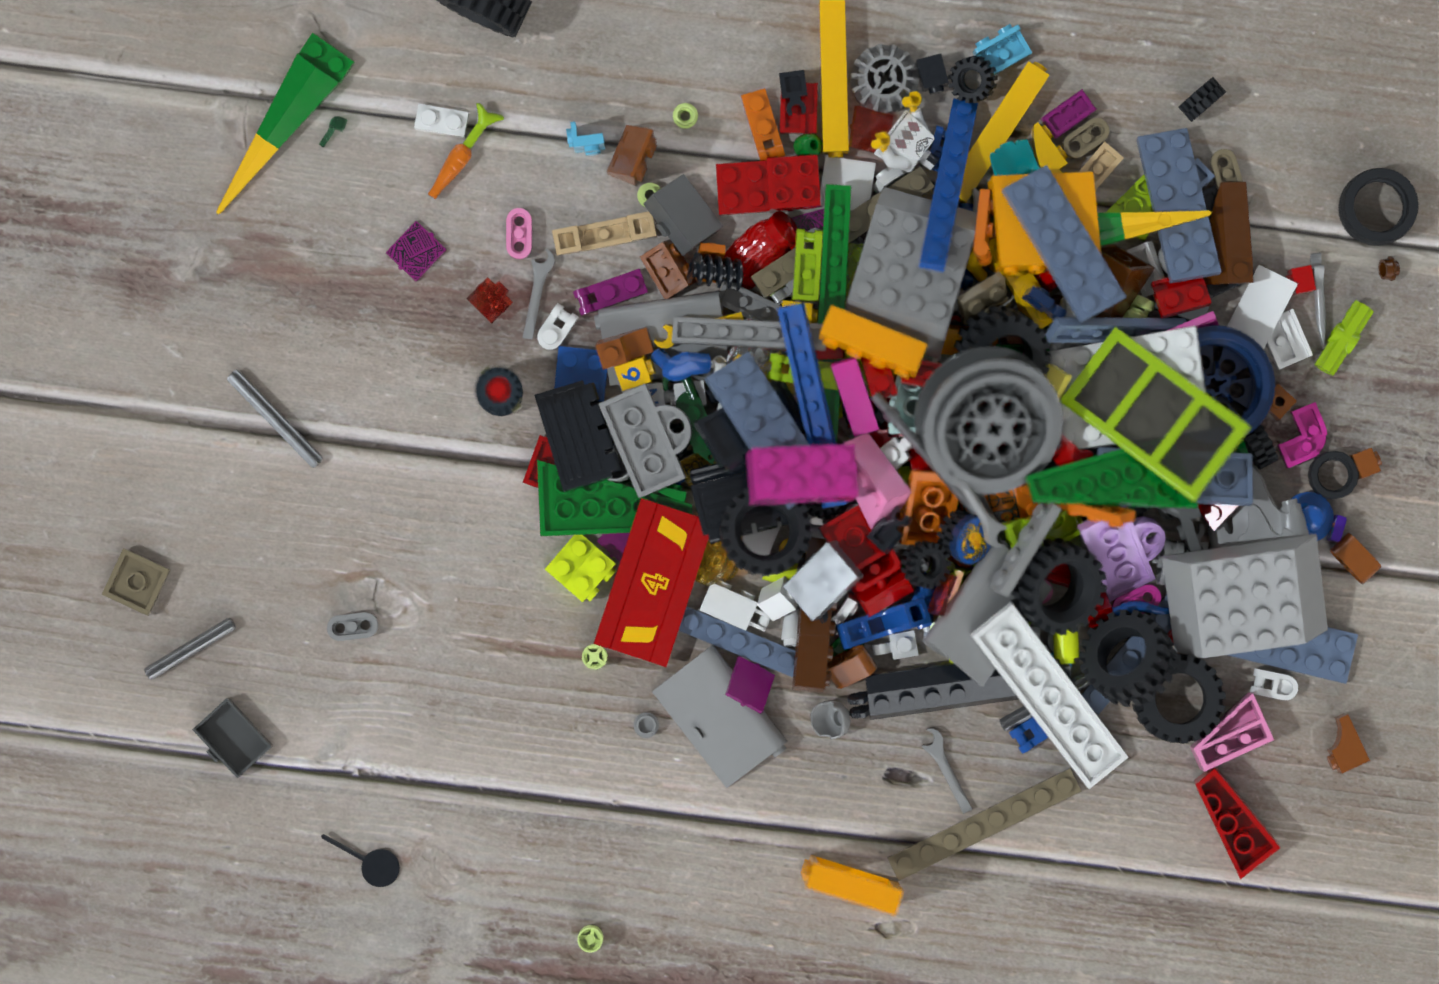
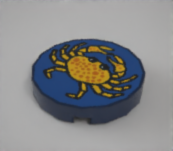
(969, 541)

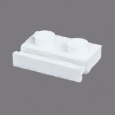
(1288, 341)

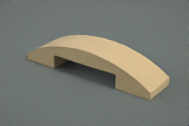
(604, 234)

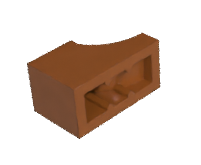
(624, 347)
(1348, 749)

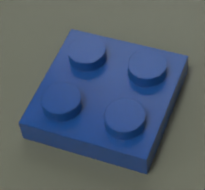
(579, 365)

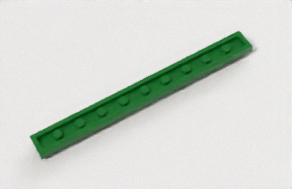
(834, 269)

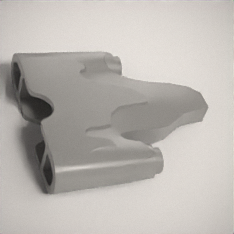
(1261, 520)

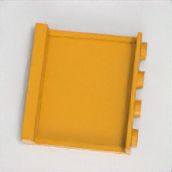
(1013, 244)

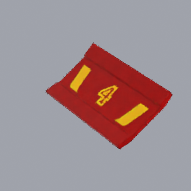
(652, 583)

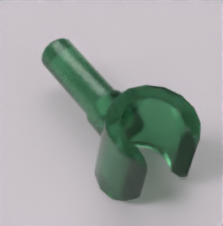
(336, 123)

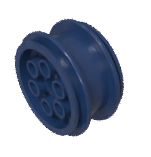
(1242, 353)

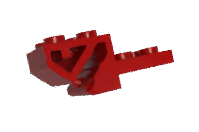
(768, 185)
(882, 572)

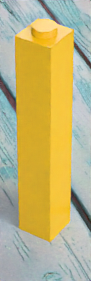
(833, 78)
(1002, 125)

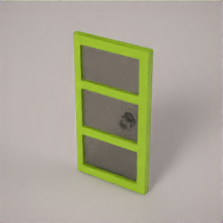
(1155, 414)

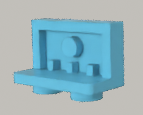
(1004, 49)
(589, 144)

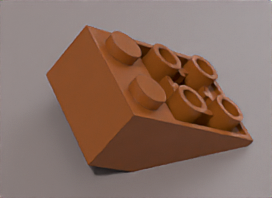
(631, 154)

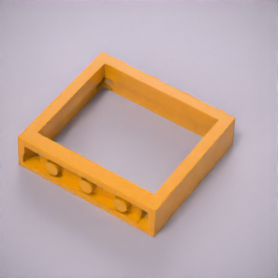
(851, 884)

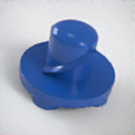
(1317, 513)

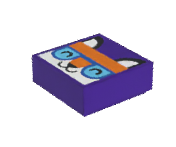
(1337, 528)

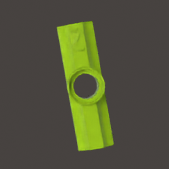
(1343, 338)

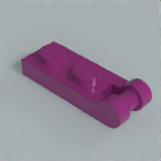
(611, 291)

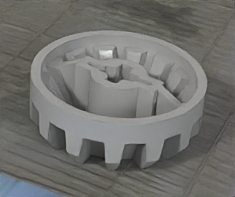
(874, 98)

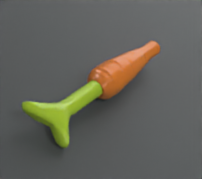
(461, 152)

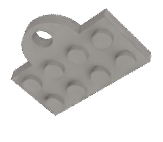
(646, 438)

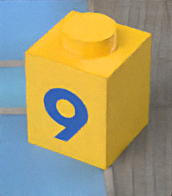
(635, 372)

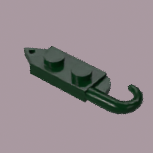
(692, 406)

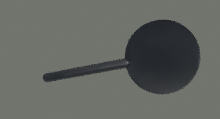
(378, 866)

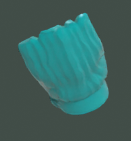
(1014, 159)

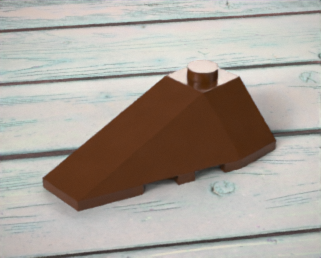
(1232, 235)

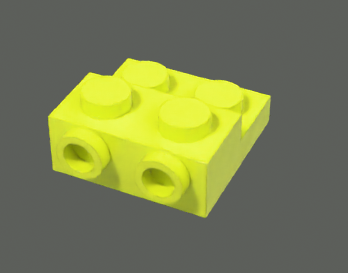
(581, 567)

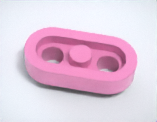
(518, 234)

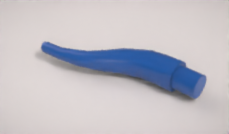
(1140, 606)

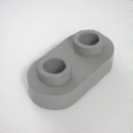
(353, 626)

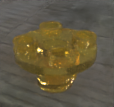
(715, 565)

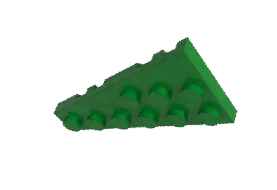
(1105, 480)
(591, 509)

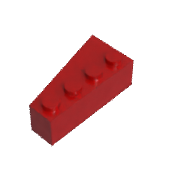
(1239, 828)

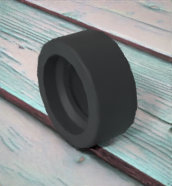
(1350, 465)

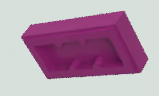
(1068, 114)

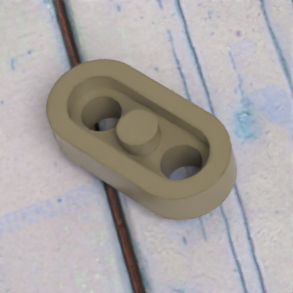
(1085, 138)
(1230, 173)

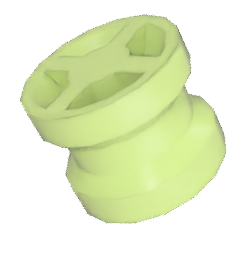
(591, 656)

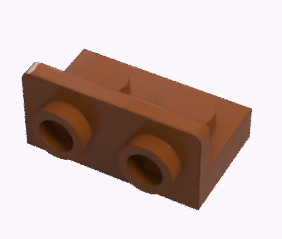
(667, 268)

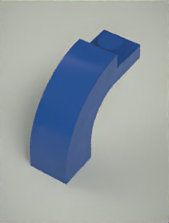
(883, 623)

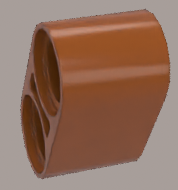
(1355, 558)
(851, 666)

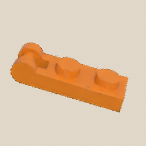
(762, 124)
(984, 227)

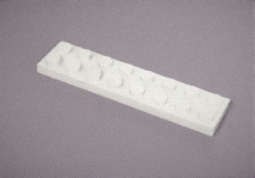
(1049, 695)

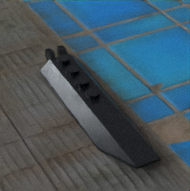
(928, 691)

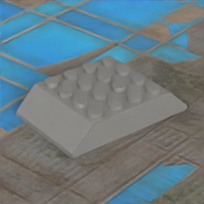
(888, 278)
(1245, 597)

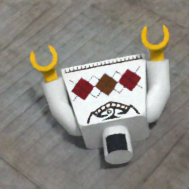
(907, 140)

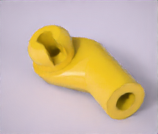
(975, 268)

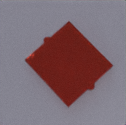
(865, 126)
(942, 596)

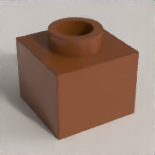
(1279, 411)
(1367, 462)

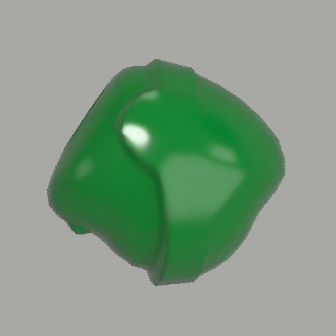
(807, 145)

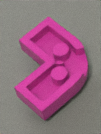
(1311, 438)

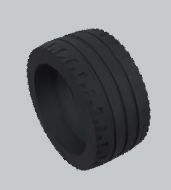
(1401, 186)

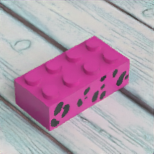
(802, 474)

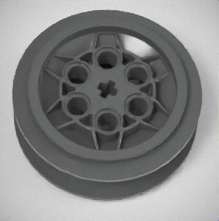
(952, 399)

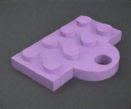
(1124, 552)

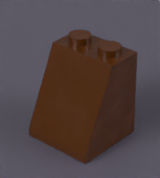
(1129, 273)

